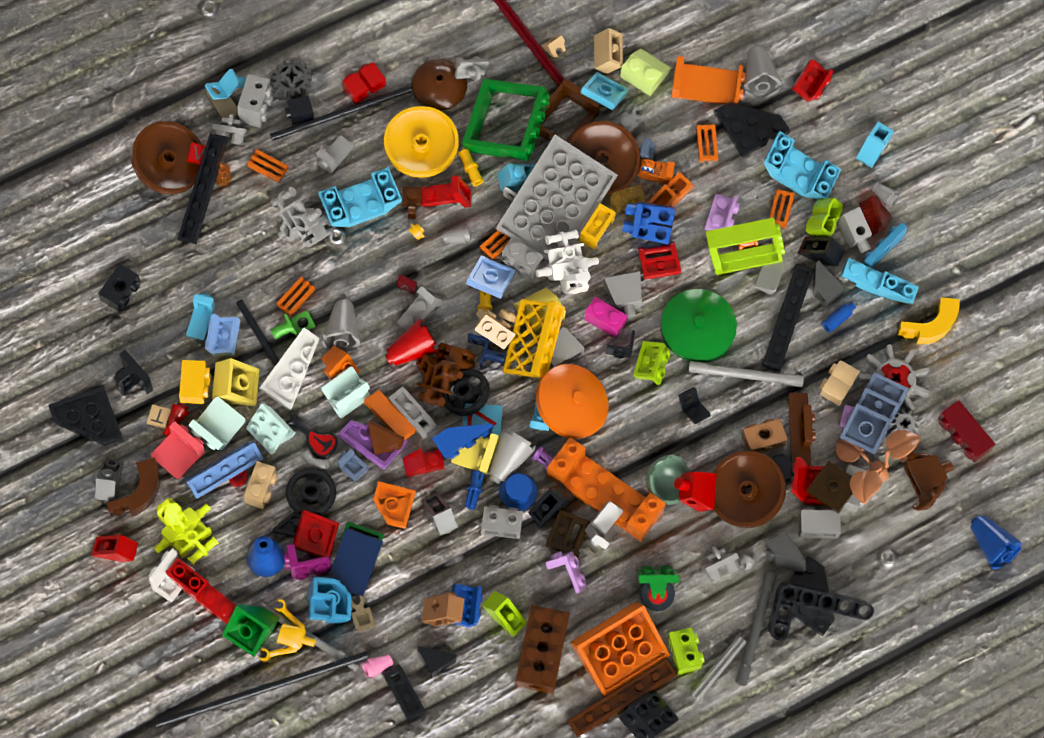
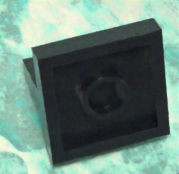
(131, 375)

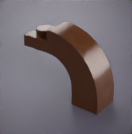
(143, 495)

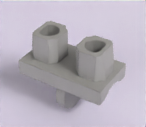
(471, 68)
(238, 133)
(728, 561)

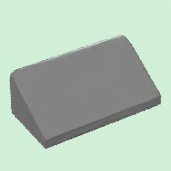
(770, 276)

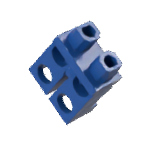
(647, 219)

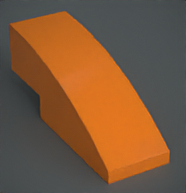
(672, 192)

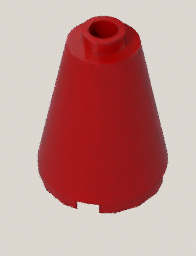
(411, 345)

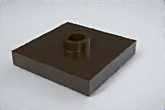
(831, 487)

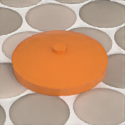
(572, 401)

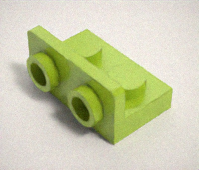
(652, 362)

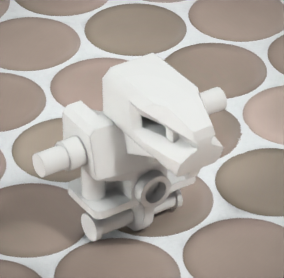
(567, 263)

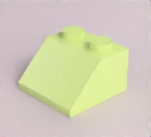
(644, 71)

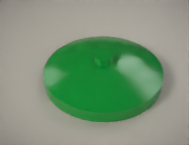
(698, 325)

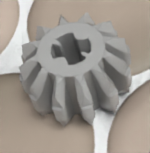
(907, 419)

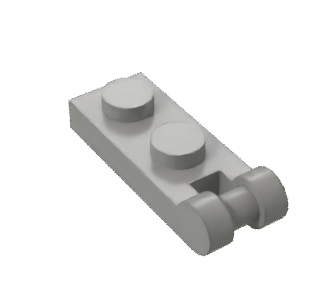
(412, 412)

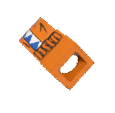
(656, 171)

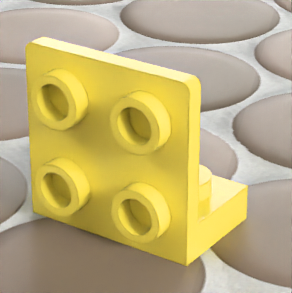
(479, 455)

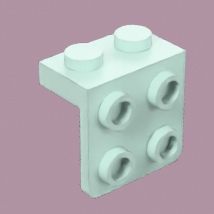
(217, 424)

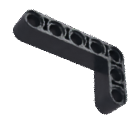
(814, 602)

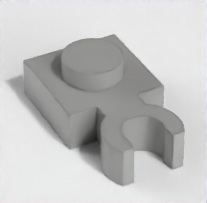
(628, 121)

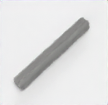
(718, 668)

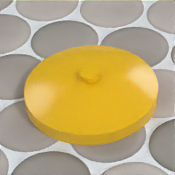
(421, 141)

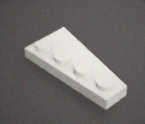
(290, 371)

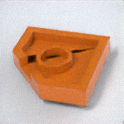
(394, 503)

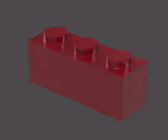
(966, 431)

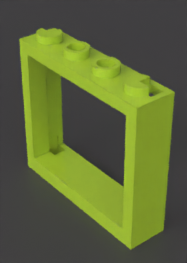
(742, 234)

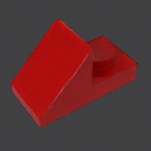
(421, 463)

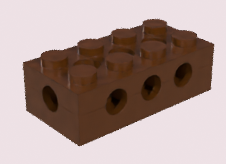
(534, 638)

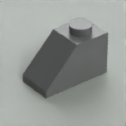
(439, 514)
(785, 553)

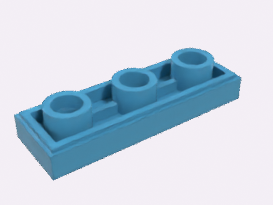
(885, 245)

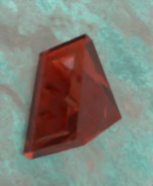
(875, 215)

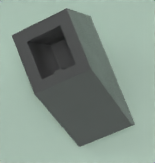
(825, 286)
(108, 480)

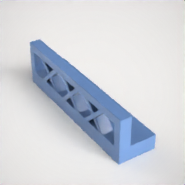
(223, 469)

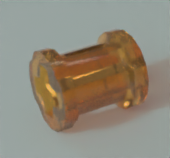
(223, 173)

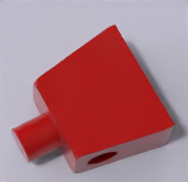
(697, 490)

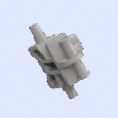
(300, 221)

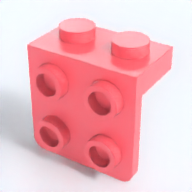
(178, 451)

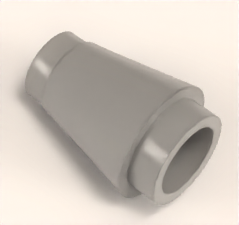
(886, 195)
(457, 235)

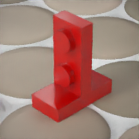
(447, 193)

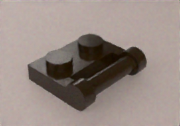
(562, 531)

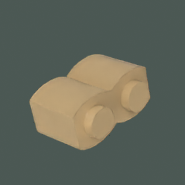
(839, 382)

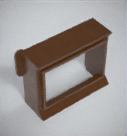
(572, 92)

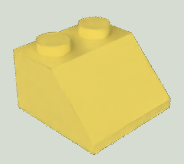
(236, 382)

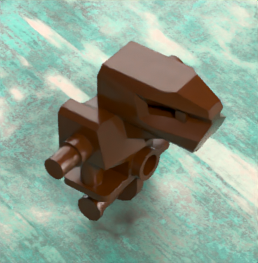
(441, 370)

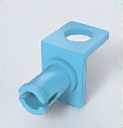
(226, 85)

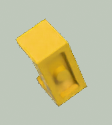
(597, 226)

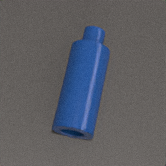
(838, 317)

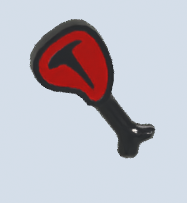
(320, 444)

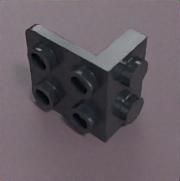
(648, 716)

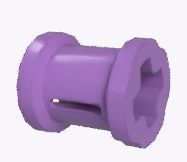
(543, 457)

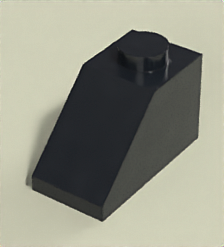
(821, 249)
(550, 503)

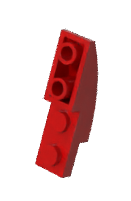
(201, 590)

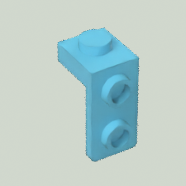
(200, 317)

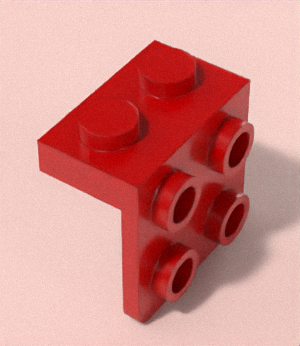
(803, 478)

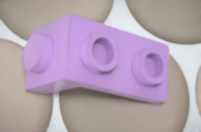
(572, 566)

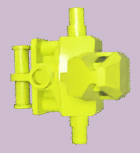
(184, 530)

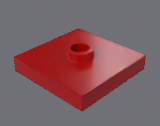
(315, 534)

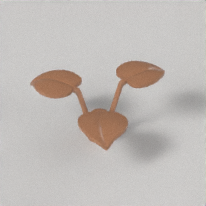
(867, 484)

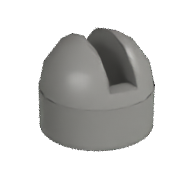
(748, 561)

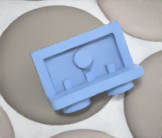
(222, 335)

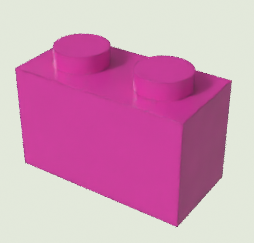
(605, 317)

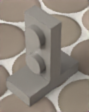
(420, 308)

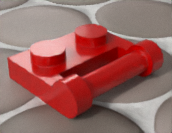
(659, 266)

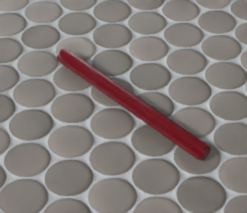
(530, 41)

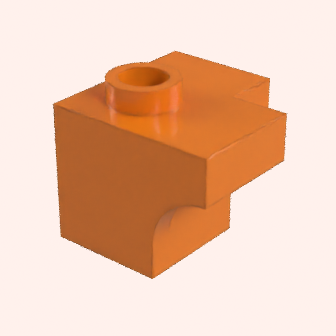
(336, 362)

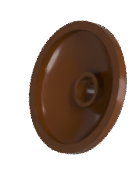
(435, 93)

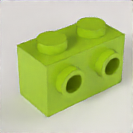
(685, 650)

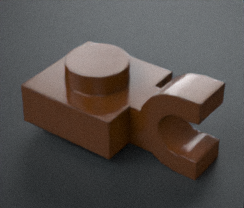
(411, 199)

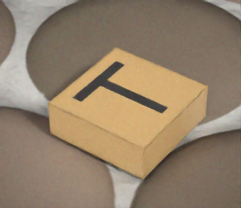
(158, 416)

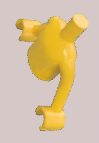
(289, 635)

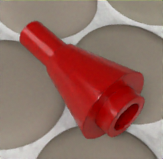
(177, 414)

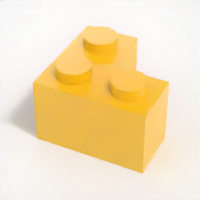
(194, 382)

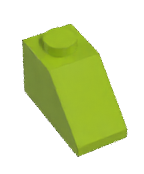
(504, 613)

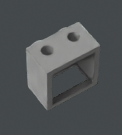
(259, 91)

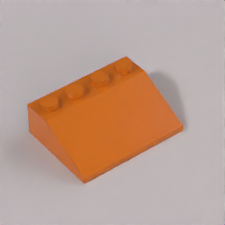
(620, 648)

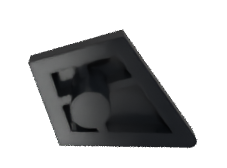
(288, 525)

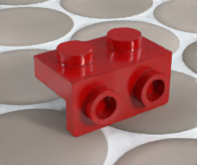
(812, 81)

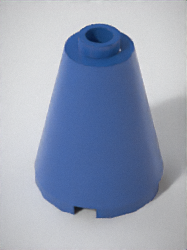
(995, 541)
(265, 557)

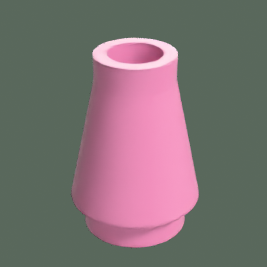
(376, 665)

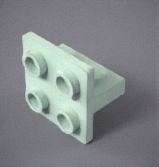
(346, 392)
(269, 428)

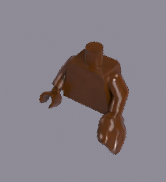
(927, 477)

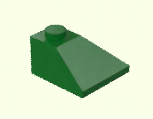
(250, 627)

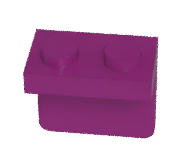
(303, 569)

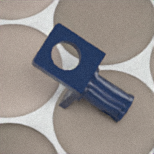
(488, 354)

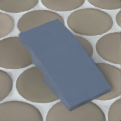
(874, 413)

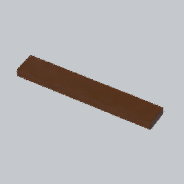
(621, 698)

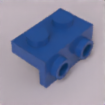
(472, 600)

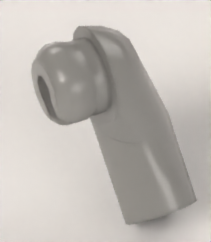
(315, 463)

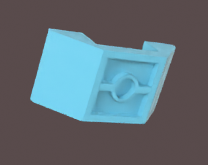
(798, 170)
(362, 200)

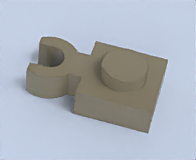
(362, 618)

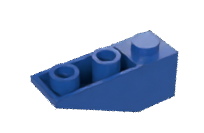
(456, 438)

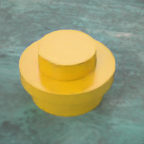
(416, 231)

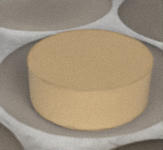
(507, 315)

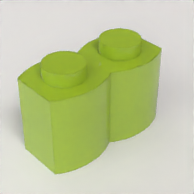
(824, 217)

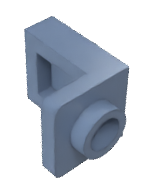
(352, 465)

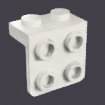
(160, 581)

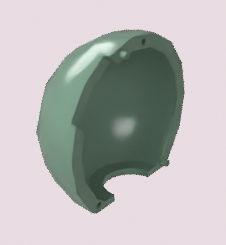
(661, 478)

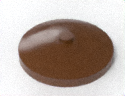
(612, 148)
(161, 157)
(748, 489)

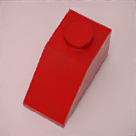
(115, 548)

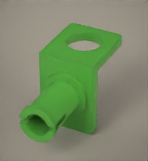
(291, 325)

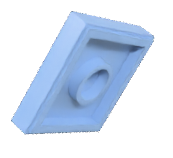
(490, 277)

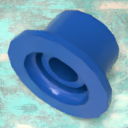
(518, 492)

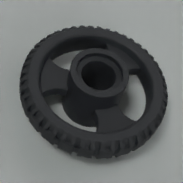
(470, 397)
(312, 475)

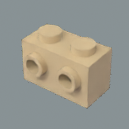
(608, 51)
(260, 484)

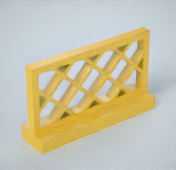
(545, 340)

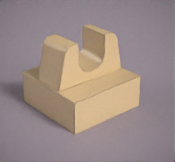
(554, 43)

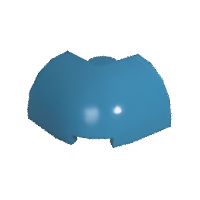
(328, 600)

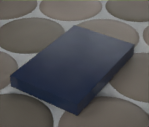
(355, 561)

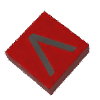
(195, 153)

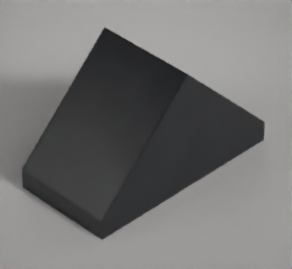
(435, 660)

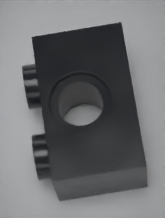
(120, 277)

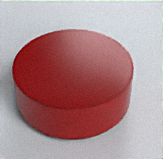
(240, 479)

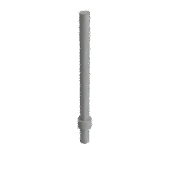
(319, 643)

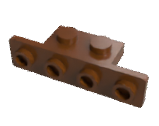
(801, 427)

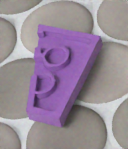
(356, 436)

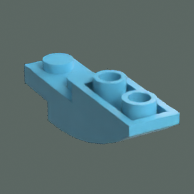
(879, 283)

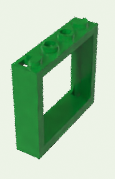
(480, 111)

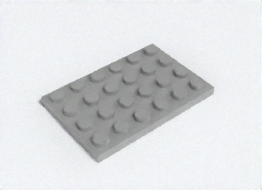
(556, 196)

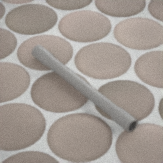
(787, 379)

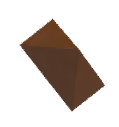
(383, 439)

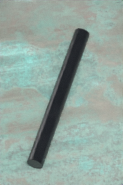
(257, 331)

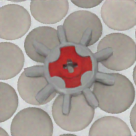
(900, 371)

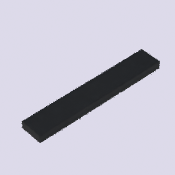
(202, 189)
(787, 317)

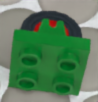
(657, 588)

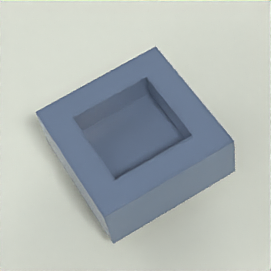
(647, 149)

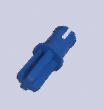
(474, 490)

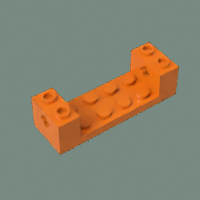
(597, 486)

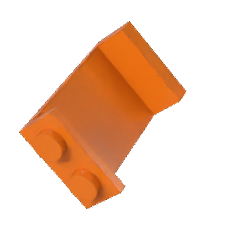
(707, 83)

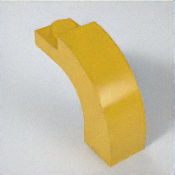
(935, 330)

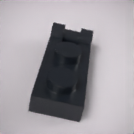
(404, 693)

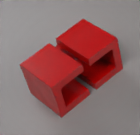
(367, 79)

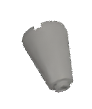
(760, 74)
(342, 328)
(508, 456)

